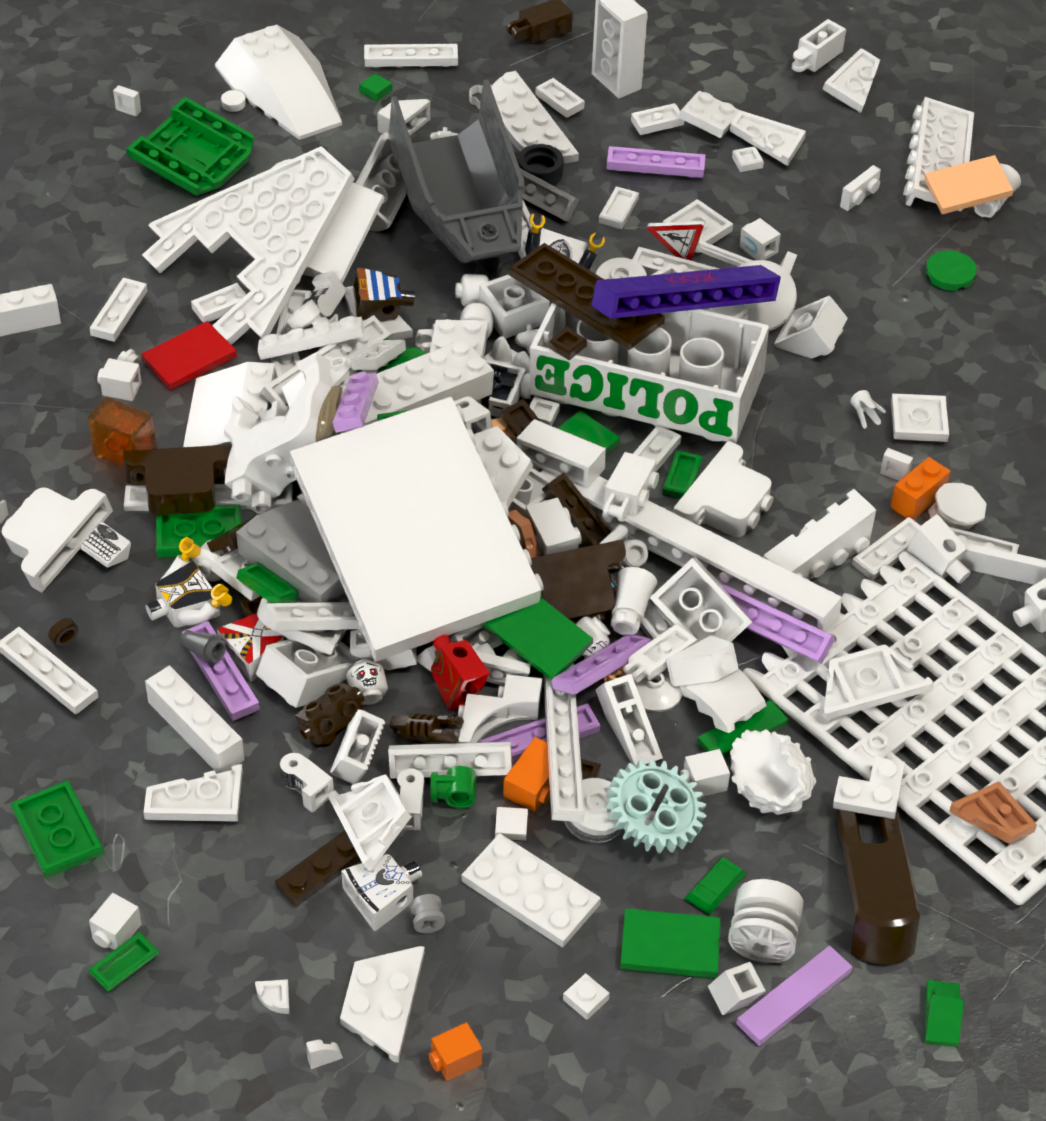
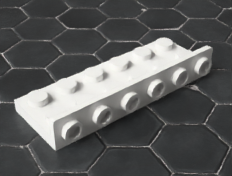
(938, 142)

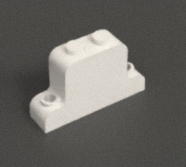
(727, 494)
(51, 531)

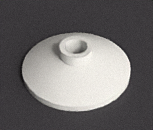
(659, 695)

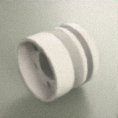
(766, 921)

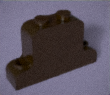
(178, 478)
(579, 579)

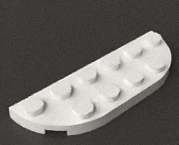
(526, 117)

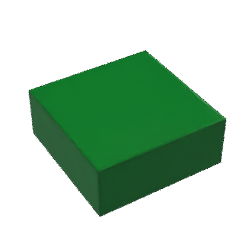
(375, 87)

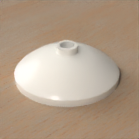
(777, 311)

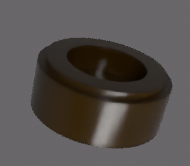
(63, 632)

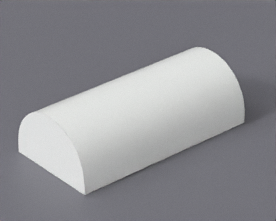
(384, 177)

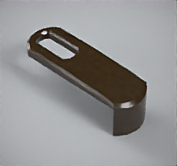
(880, 891)

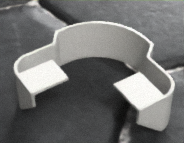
(475, 89)

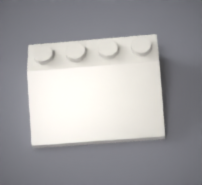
(345, 233)
(213, 398)

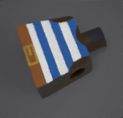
(379, 295)

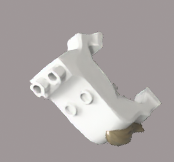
(261, 454)

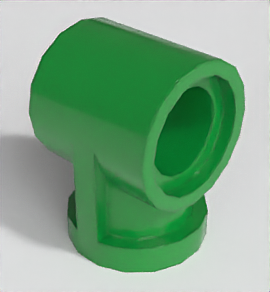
(456, 787)

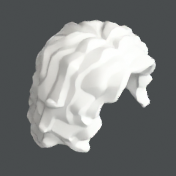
(771, 771)

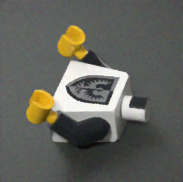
(570, 247)

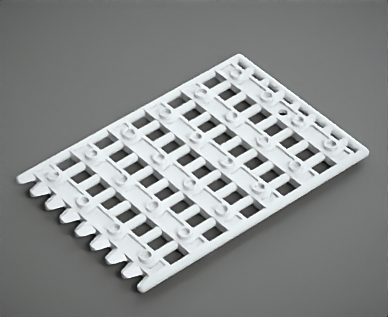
(922, 712)

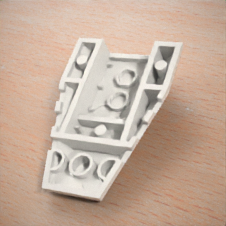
(281, 79)

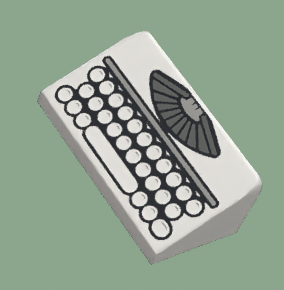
(106, 545)

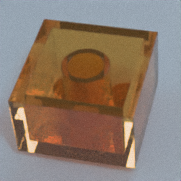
(119, 428)

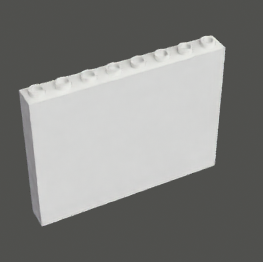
(415, 528)

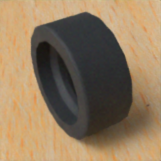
(545, 154)

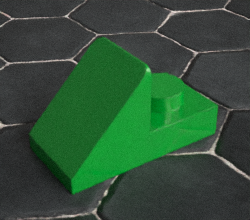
(943, 1013)

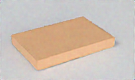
(968, 184)

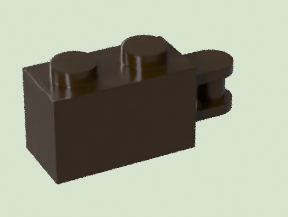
(541, 22)

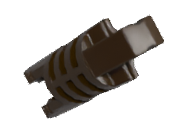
(426, 727)

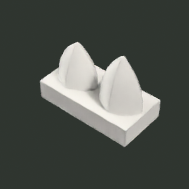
(502, 353)
(499, 666)

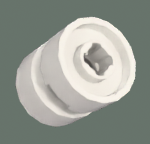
(306, 315)

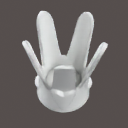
(863, 403)

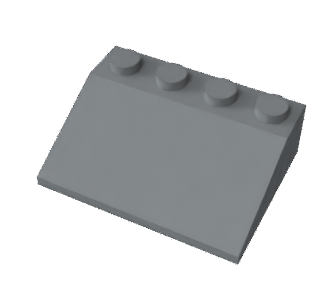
(293, 549)

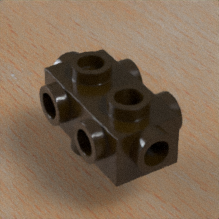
(329, 713)

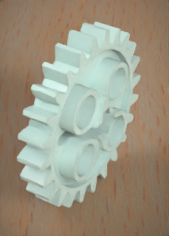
(631, 791)

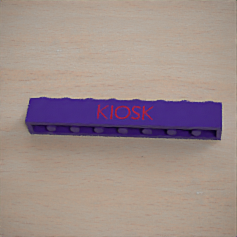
(685, 291)

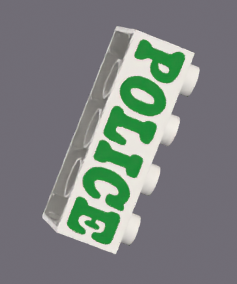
(684, 376)

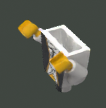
(185, 592)

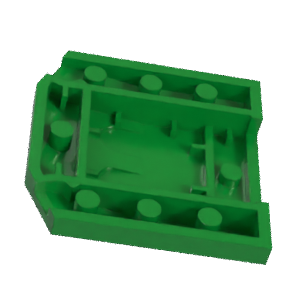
(194, 148)

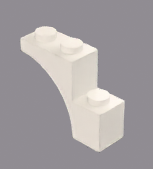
(515, 702)

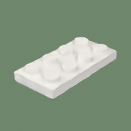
(531, 890)

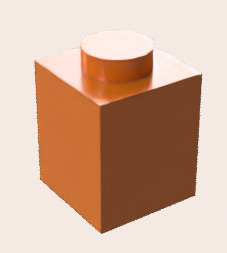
(455, 1052)

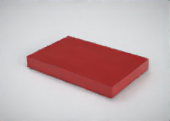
(189, 355)

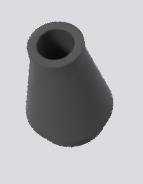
(204, 645)

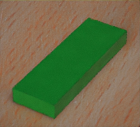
(768, 718)

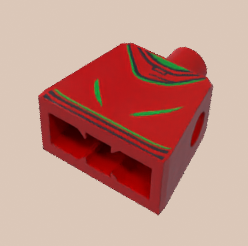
(457, 671)

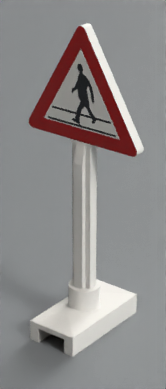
(684, 239)

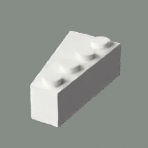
(829, 541)

